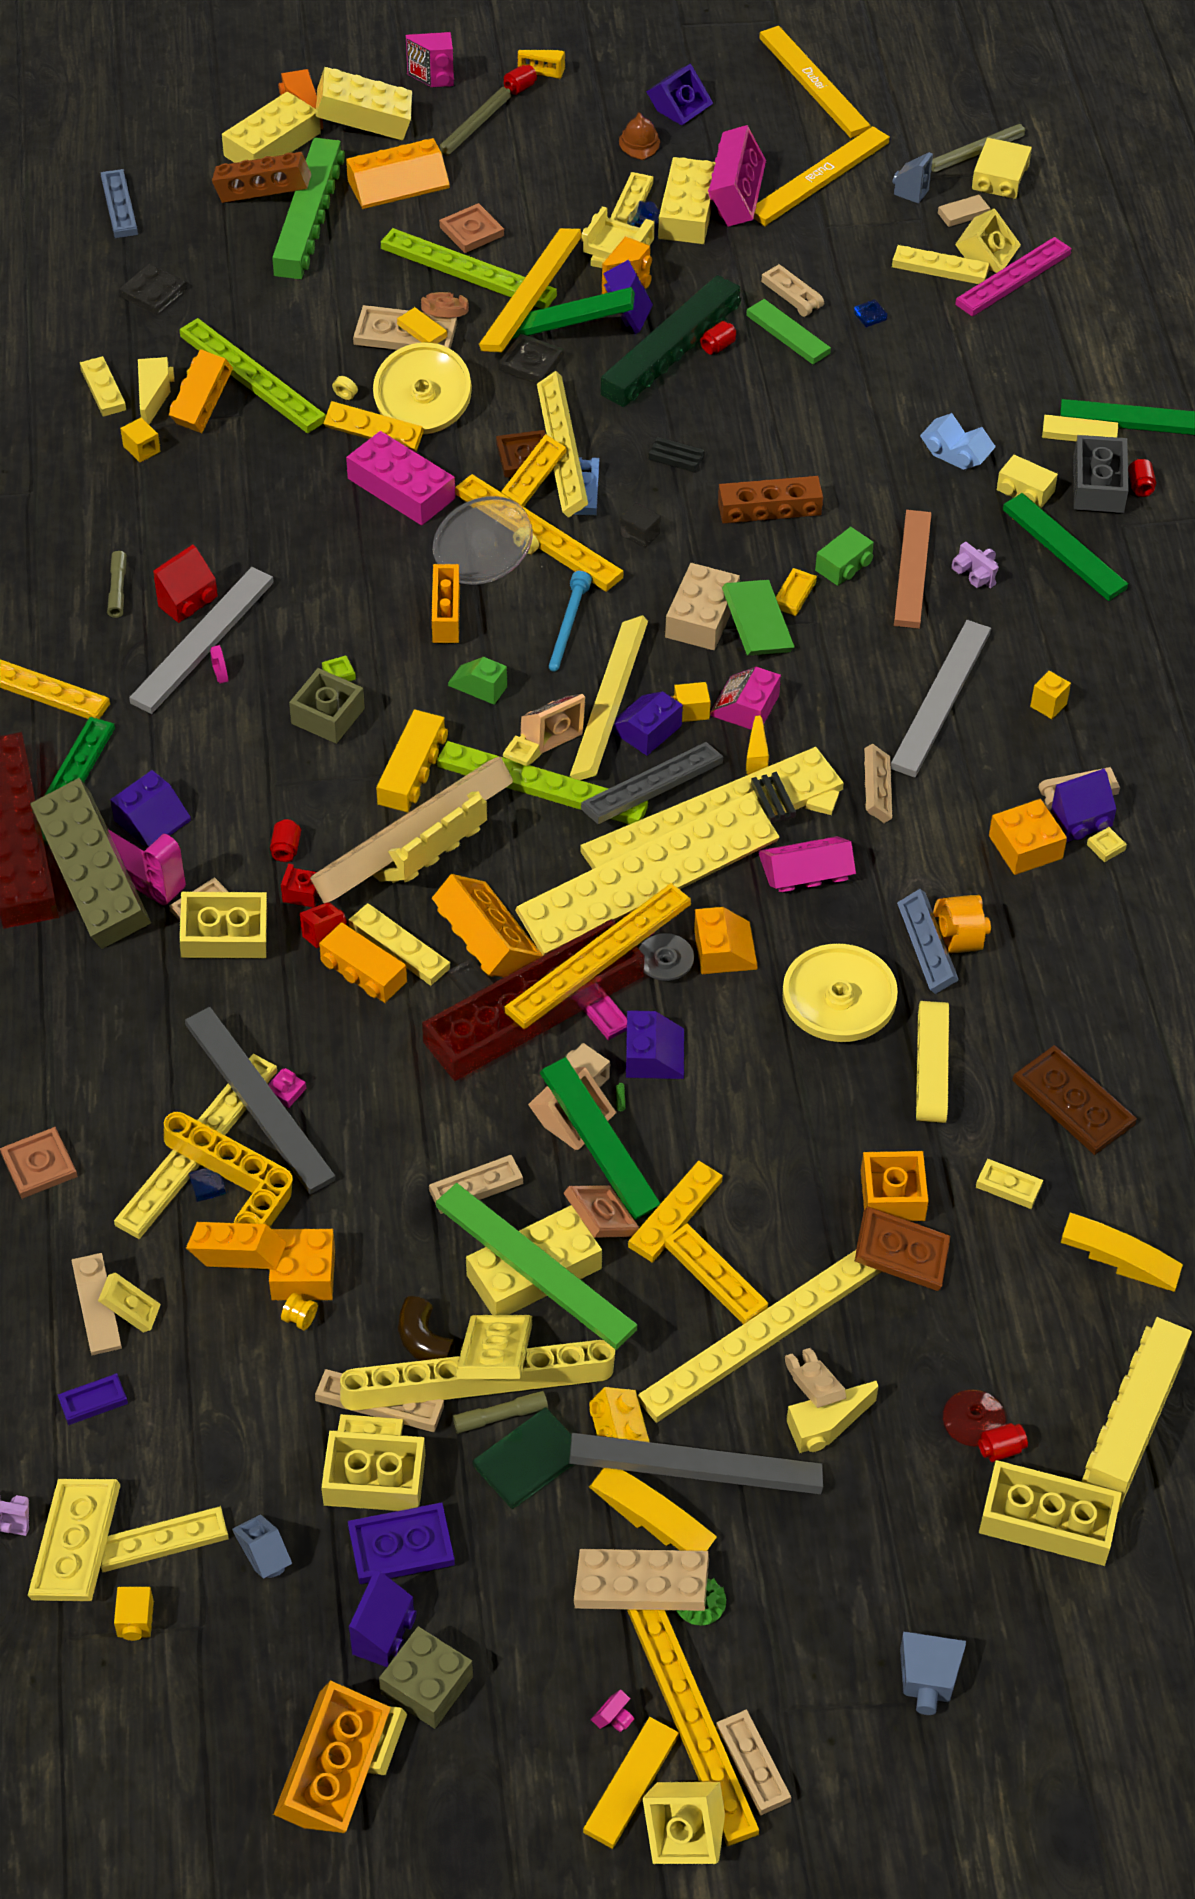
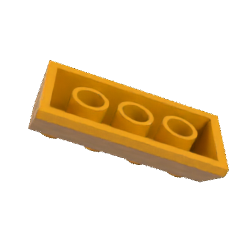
(397, 173)
(485, 925)
(332, 1760)

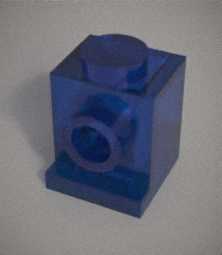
(644, 211)

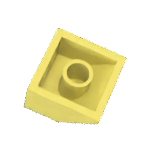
(988, 241)
(685, 1822)

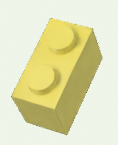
(1027, 478)

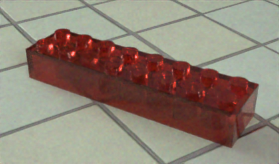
(24, 868)
(481, 1031)

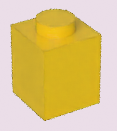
(140, 439)
(1050, 694)
(694, 700)
(133, 1612)

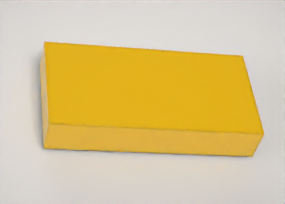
(421, 327)
(795, 591)

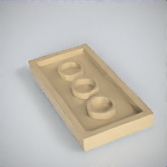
(379, 328)
(641, 1579)

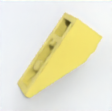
(153, 385)
(818, 1427)

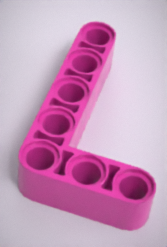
(156, 870)

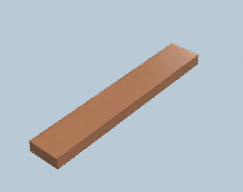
(912, 569)

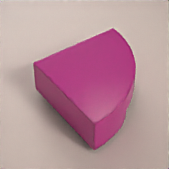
(218, 664)

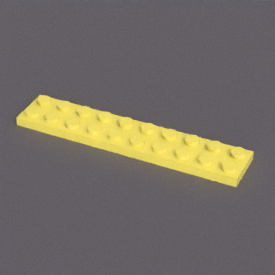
(802, 776)
(641, 873)

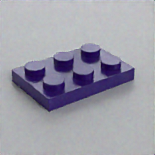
(401, 1542)

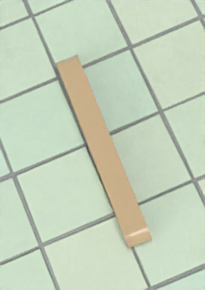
(373, 853)

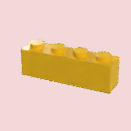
(411, 761)

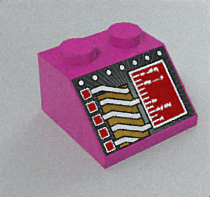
(430, 58)
(747, 696)

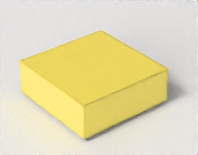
(823, 803)
(1106, 844)

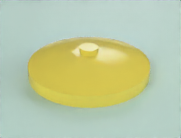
(423, 386)
(839, 992)

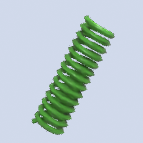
(620, 1096)

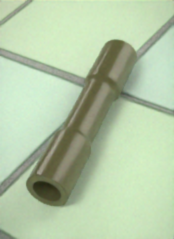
(116, 595)
(518, 1407)

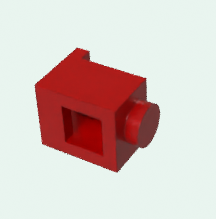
(298, 887)
(320, 922)

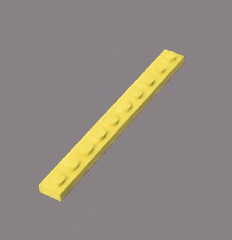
(754, 1337)

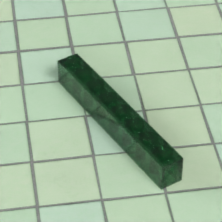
(670, 341)

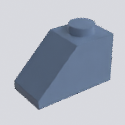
(914, 178)
(263, 1546)

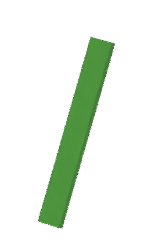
(536, 1266)

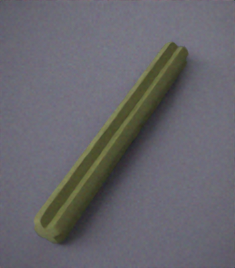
(475, 121)
(975, 148)

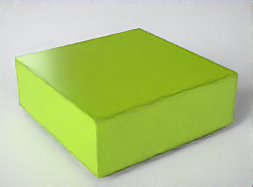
(340, 667)

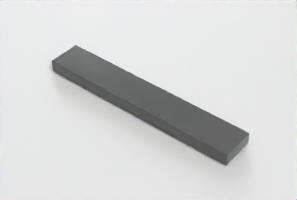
(651, 783)

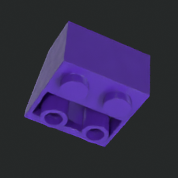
(624, 277)

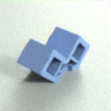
(950, 442)

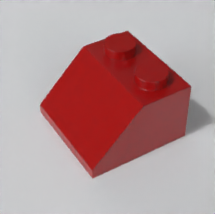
(184, 584)

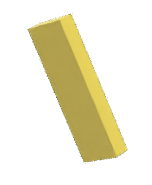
(1068, 428)

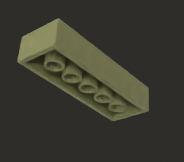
(90, 863)

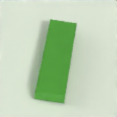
(788, 331)

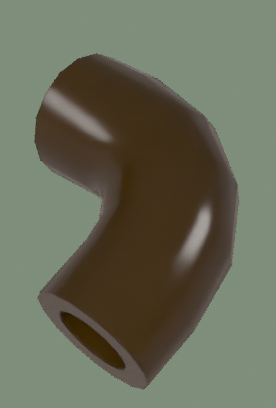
(416, 1334)

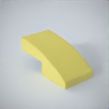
(523, 750)

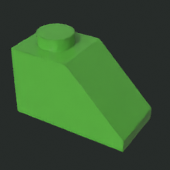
(481, 679)

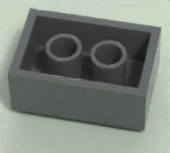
(1100, 473)

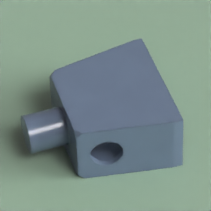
(930, 1668)

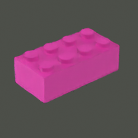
(737, 176)
(401, 477)

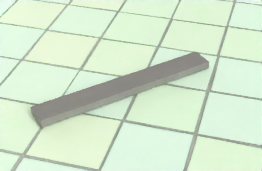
(200, 640)
(940, 698)

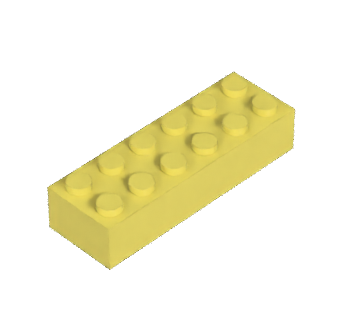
(1137, 1407)

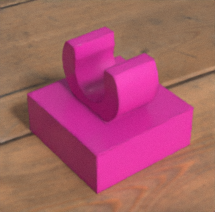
(287, 1087)
(613, 1712)

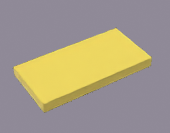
(494, 1347)
(74, 1540)

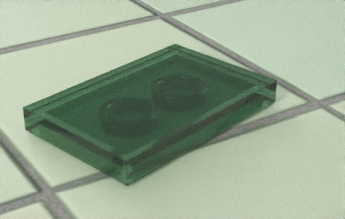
(526, 1458)

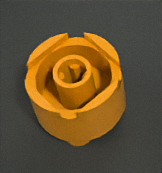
(962, 923)

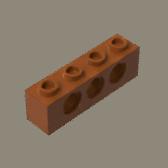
(261, 177)
(770, 499)

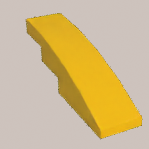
(1123, 1251)
(652, 1510)

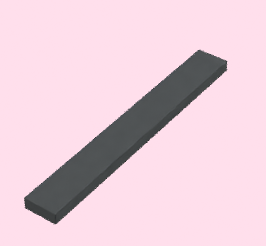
(260, 1100)
(696, 1463)

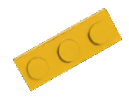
(534, 470)

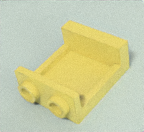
(1001, 168)
(605, 234)

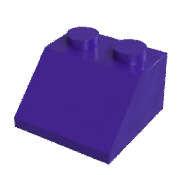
(680, 95)
(649, 721)
(1084, 805)
(149, 809)
(653, 1046)
(381, 1620)

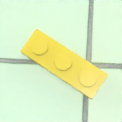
(103, 386)

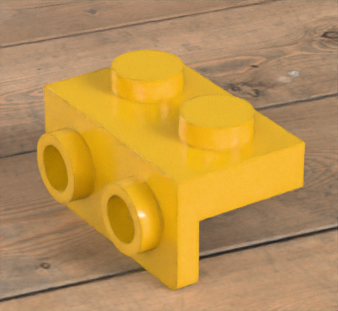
(618, 1414)

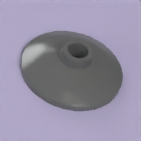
(668, 949)

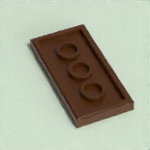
(1074, 1099)

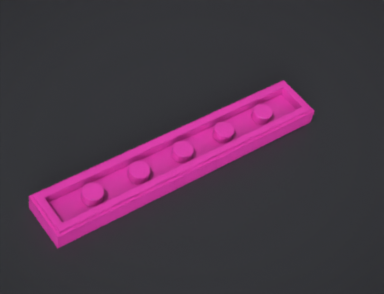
(1013, 276)

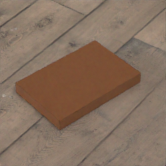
(902, 1248)

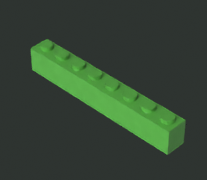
(308, 210)

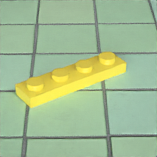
(940, 264)
(399, 943)

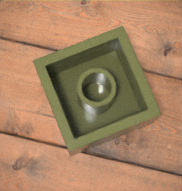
(327, 705)
(426, 1677)

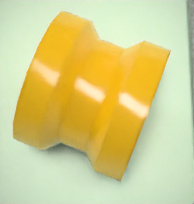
(299, 1311)

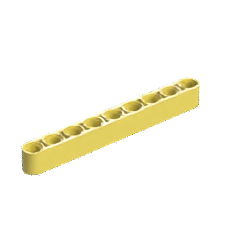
(438, 1377)

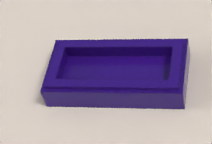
(92, 1399)

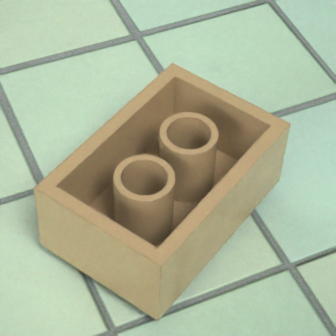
(700, 607)

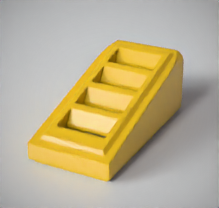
(555, 61)
(757, 752)

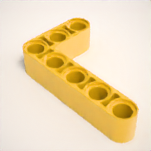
(234, 1170)

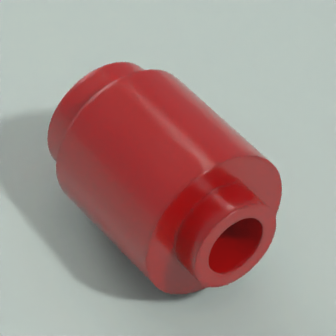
(520, 79)
(718, 337)
(1142, 477)
(285, 840)
(1003, 1442)

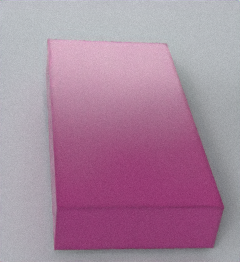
(607, 1017)

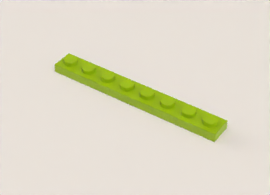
(459, 265)
(255, 376)
(533, 780)

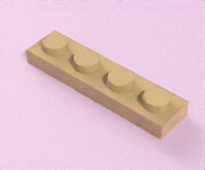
(418, 1415)

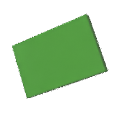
(758, 617)

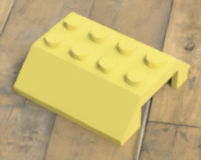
(435, 840)

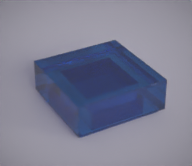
(870, 313)
(206, 1184)

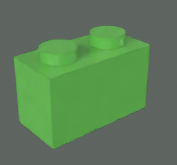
(844, 556)

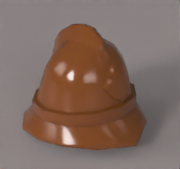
(639, 138)

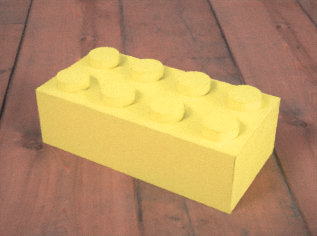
(363, 103)
(272, 130)
(686, 201)
(560, 1236)
(1050, 1513)

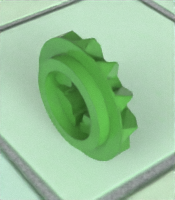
(714, 1606)

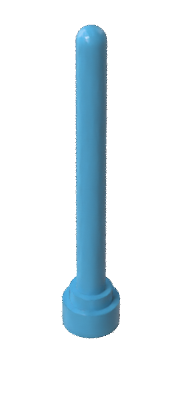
(579, 583)

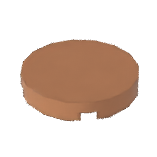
(444, 305)

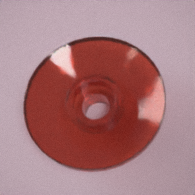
(964, 1425)

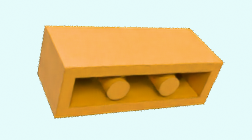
(200, 391)
(445, 603)
(363, 962)
(236, 1245)

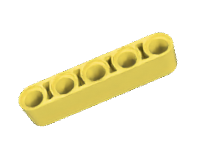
(932, 1062)

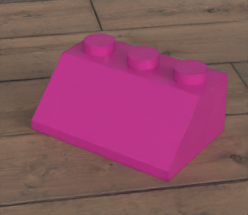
(808, 863)

